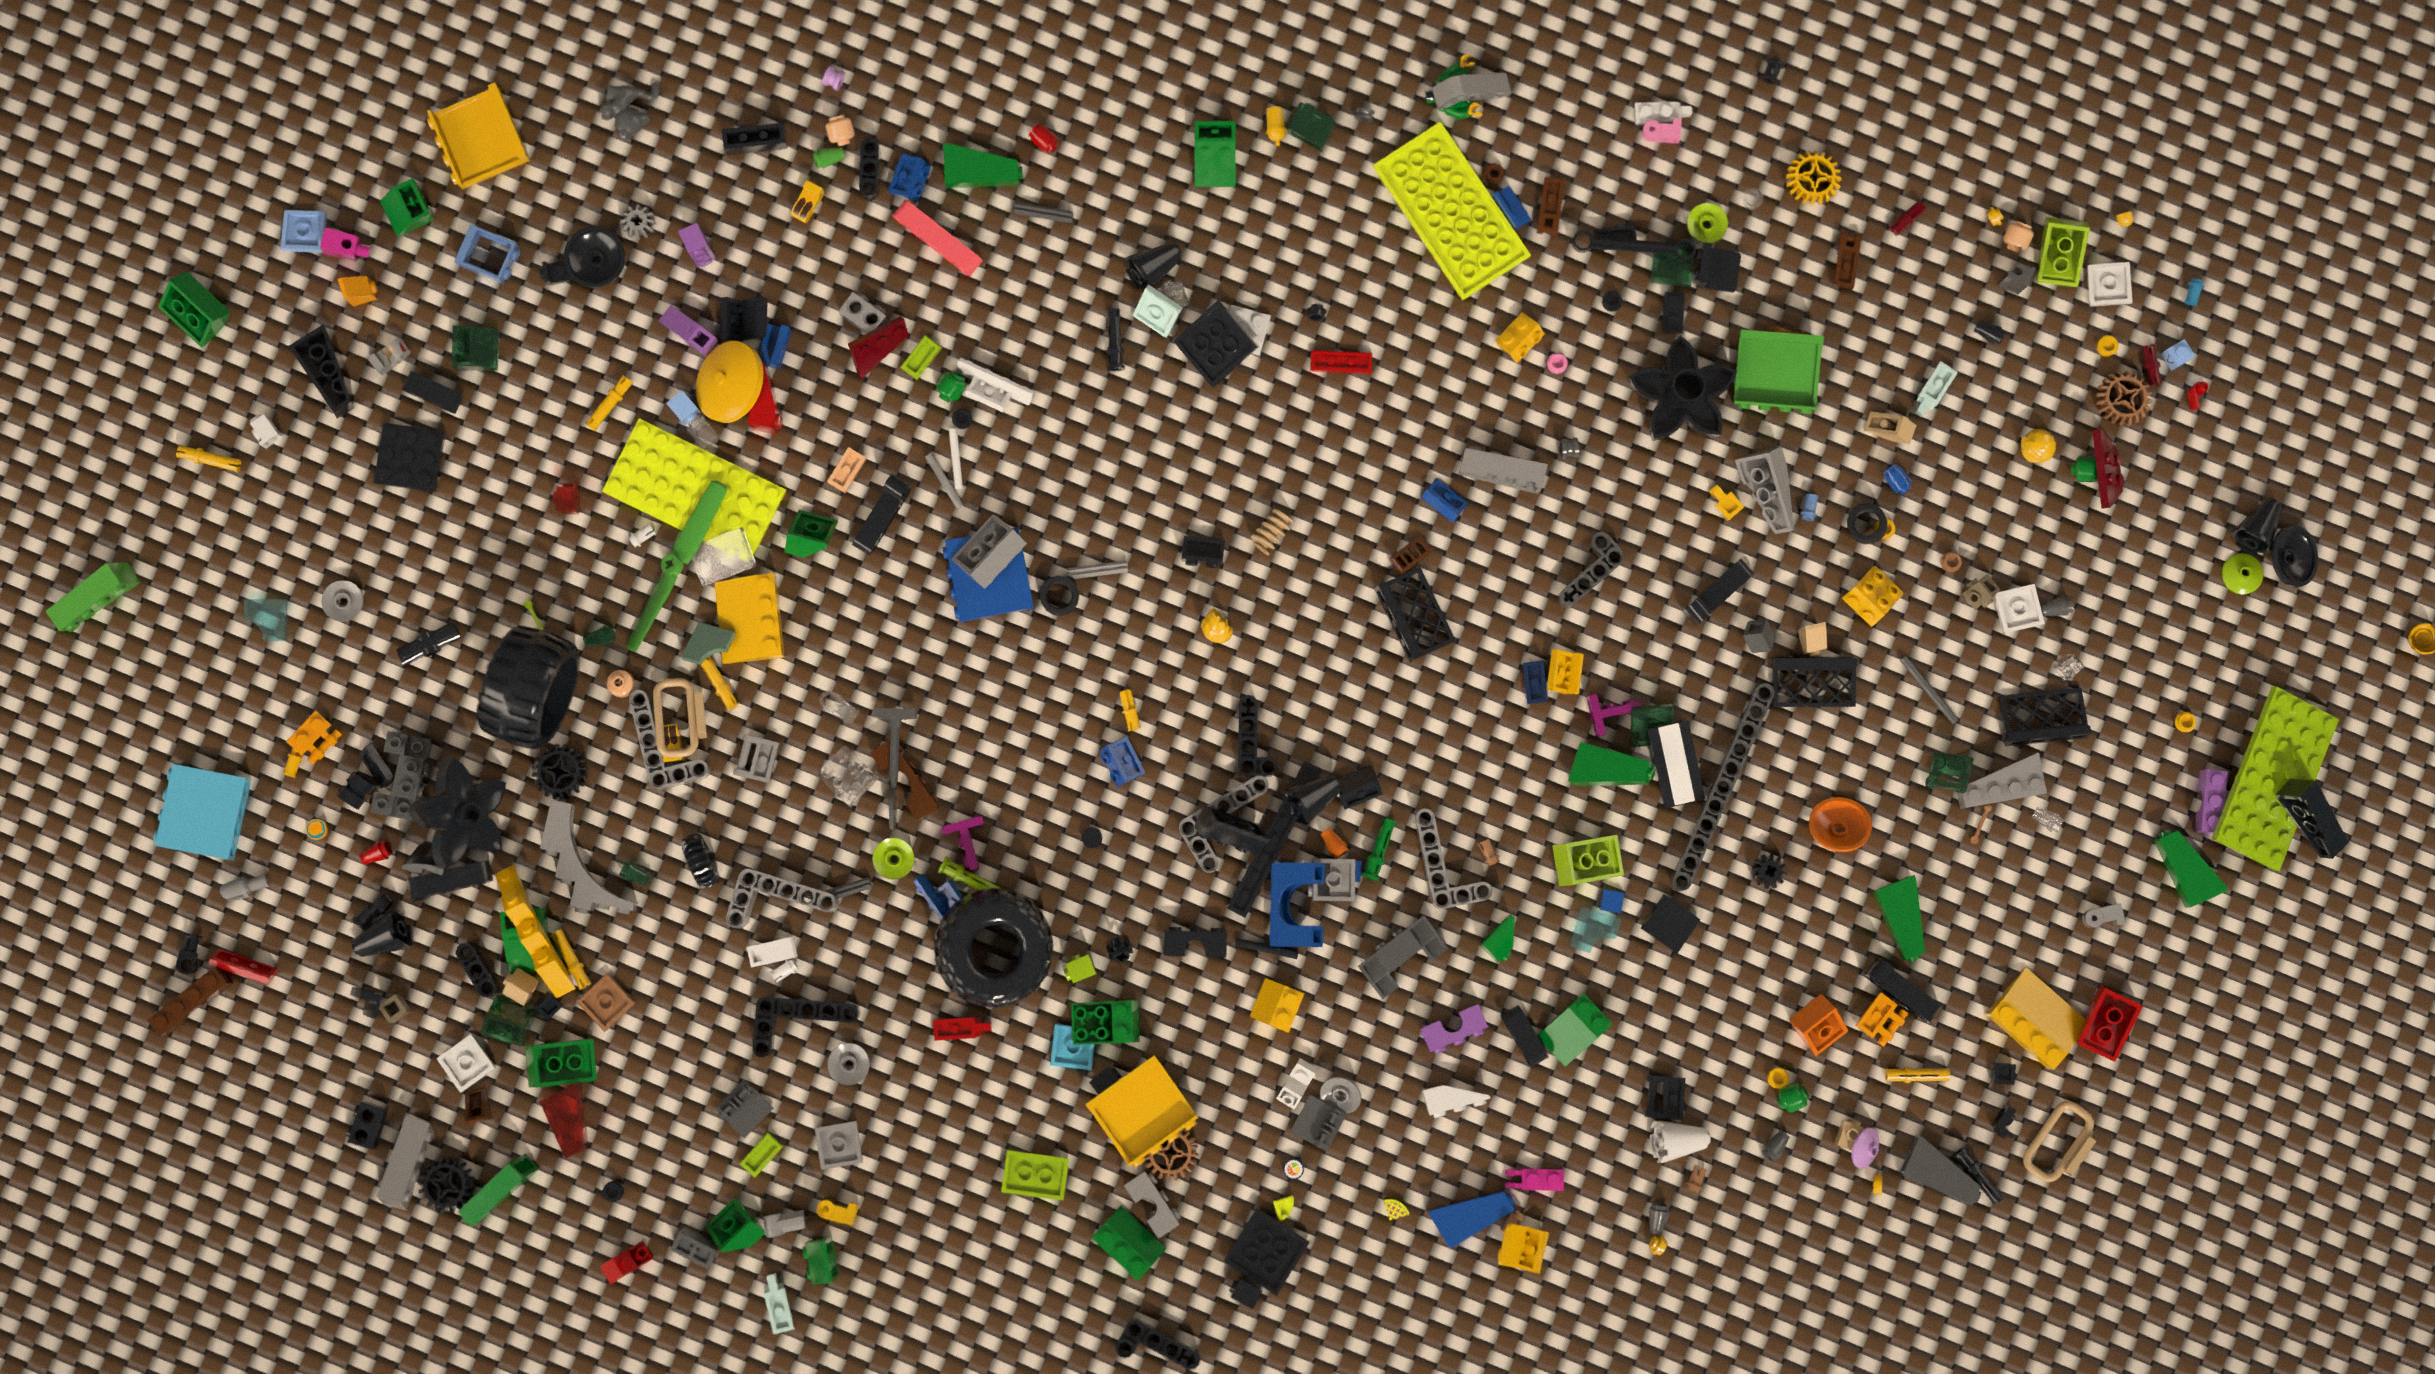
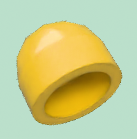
(2125, 219)

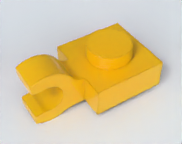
(1728, 504)

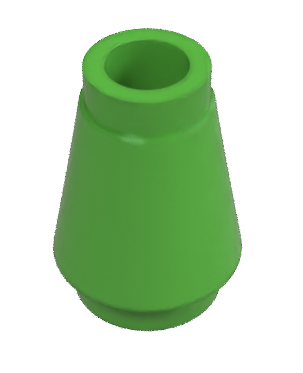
(827, 156)

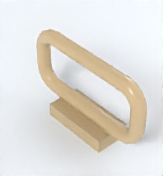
(696, 717)
(2076, 1152)

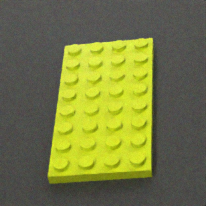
(1451, 211)
(670, 476)

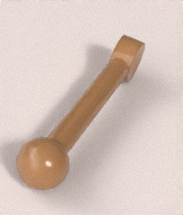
(1974, 839)

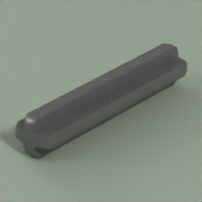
(1043, 212)
(849, 889)

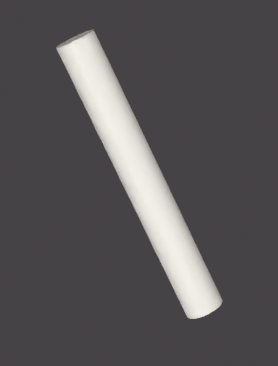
(955, 459)

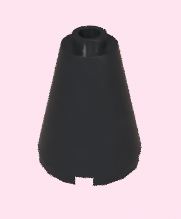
(1152, 264)
(2259, 528)
(1311, 798)
(384, 936)

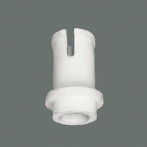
(641, 535)
(784, 970)

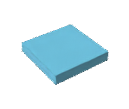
(1069, 1055)

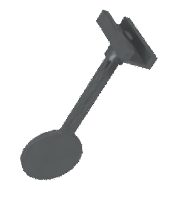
(895, 718)

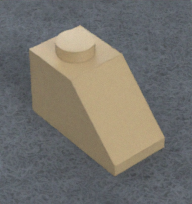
(1890, 427)
(1813, 639)

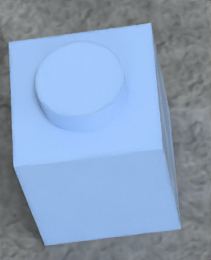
(2177, 355)
(683, 407)

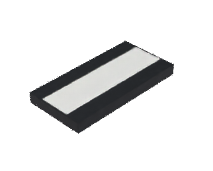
(1676, 763)

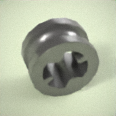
(1364, 114)

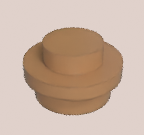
(1951, 561)

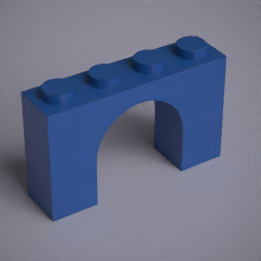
(1284, 881)

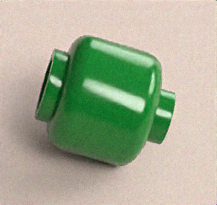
(951, 386)
(2085, 469)
(1793, 1097)

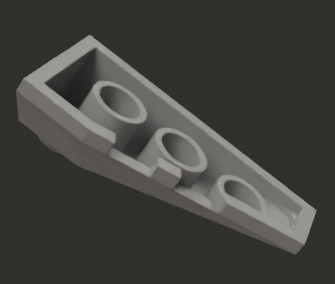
(1769, 482)

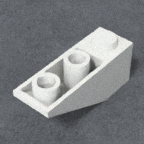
(1445, 1098)

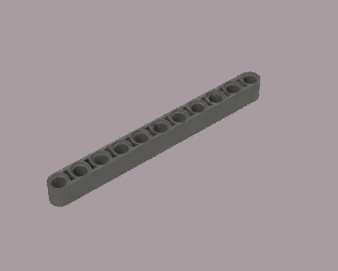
(1729, 779)

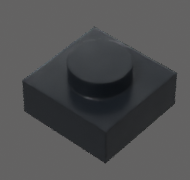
(548, 1005)
(2003, 1073)

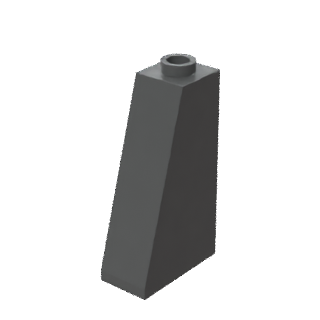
(1936, 1171)

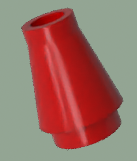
(379, 851)

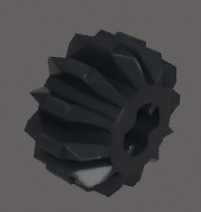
(1762, 867)

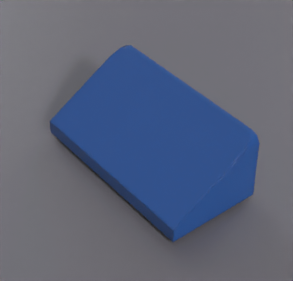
(1444, 500)

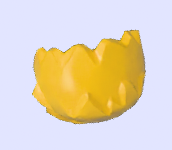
(2038, 446)
(1215, 627)

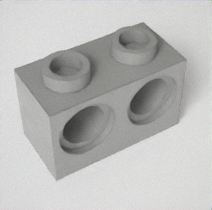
(860, 318)

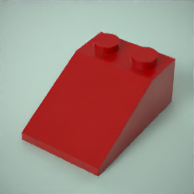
(765, 413)
(2108, 1023)

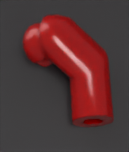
(2195, 393)

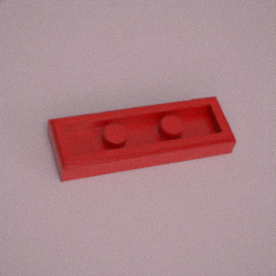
(1341, 362)
(243, 966)

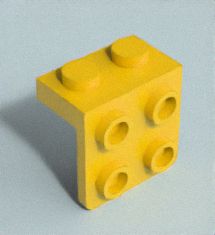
(1873, 596)
(1523, 1247)

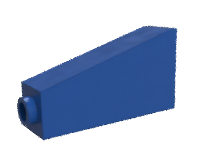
(1465, 1218)

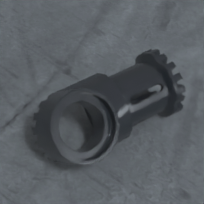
(369, 913)
(188, 951)

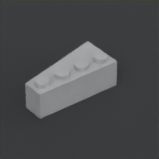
(2008, 783)
(405, 1163)

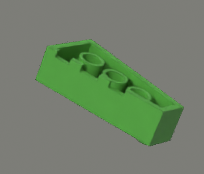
(92, 595)

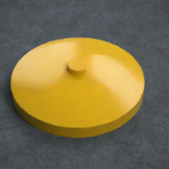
(729, 381)

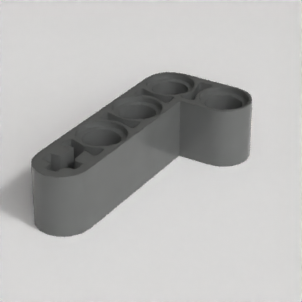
(1589, 575)

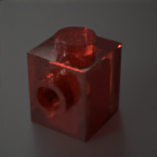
(567, 499)

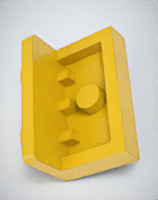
(1520, 337)
(1565, 672)

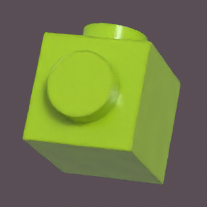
(1079, 968)

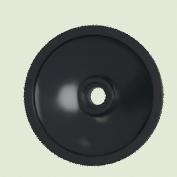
(585, 247)
(2294, 556)

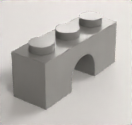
(1144, 1187)

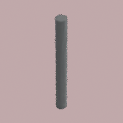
(1929, 690)

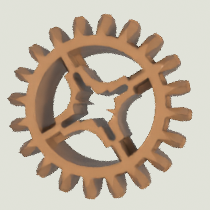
(2121, 391)
(1168, 1170)

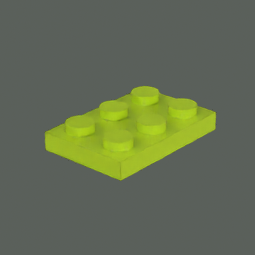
(1035, 1175)

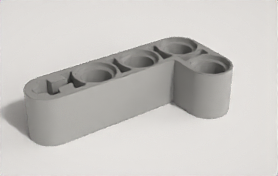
(1471, 88)

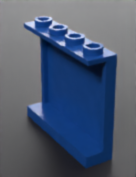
(1005, 595)

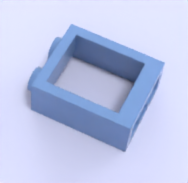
(469, 245)

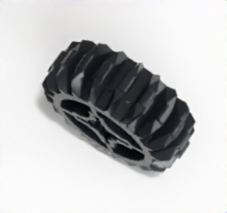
(558, 781)
(700, 861)
(442, 1192)

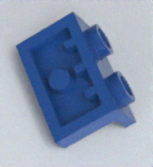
(909, 177)
(1121, 761)

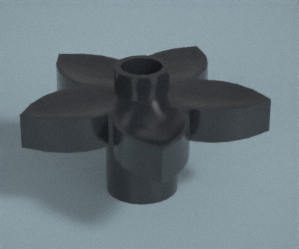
(1683, 392)
(459, 813)

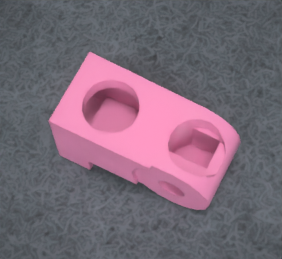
(1662, 132)

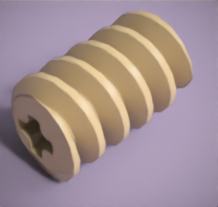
(1271, 531)

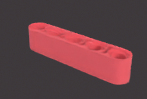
(937, 238)

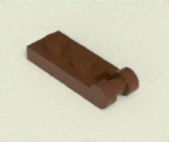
(1550, 205)
(1847, 260)

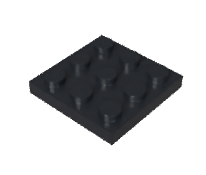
(1215, 344)
(409, 457)
(1266, 1251)

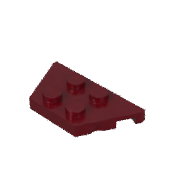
(2108, 469)

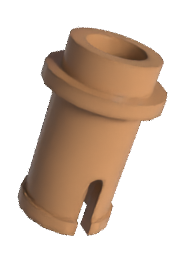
(1489, 852)
(1696, 1180)
(1514, 1218)

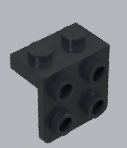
(1717, 269)
(743, 319)

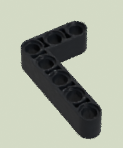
(797, 1012)

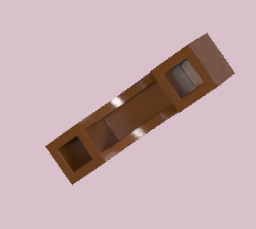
(920, 802)
(177, 1010)

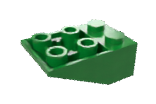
(1215, 153)
(515, 952)
(1105, 1022)

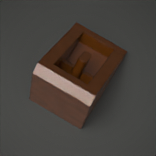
(477, 1106)

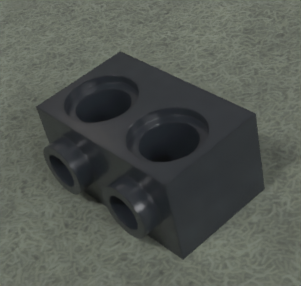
(373, 1127)

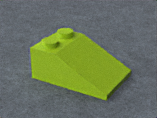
(2062, 251)
(1588, 860)

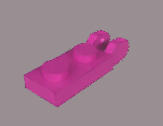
(1537, 1179)

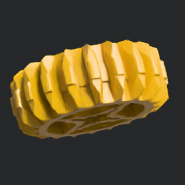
(1815, 162)

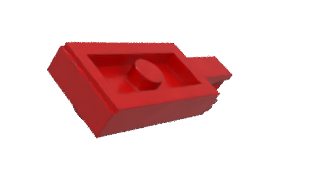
(959, 1028)

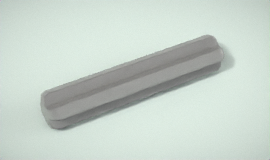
(1097, 570)

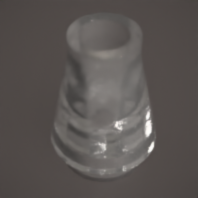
(2050, 820)

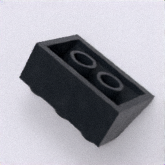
(1230, 830)

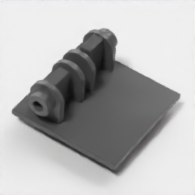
(744, 1108)
(1318, 1123)

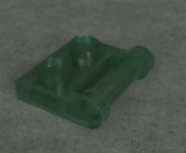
(1953, 766)

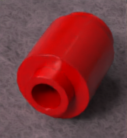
(1044, 138)

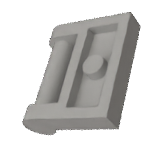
(763, 758)

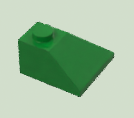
(809, 534)
(1500, 940)
(734, 1227)

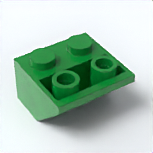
(406, 208)

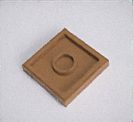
(606, 1002)

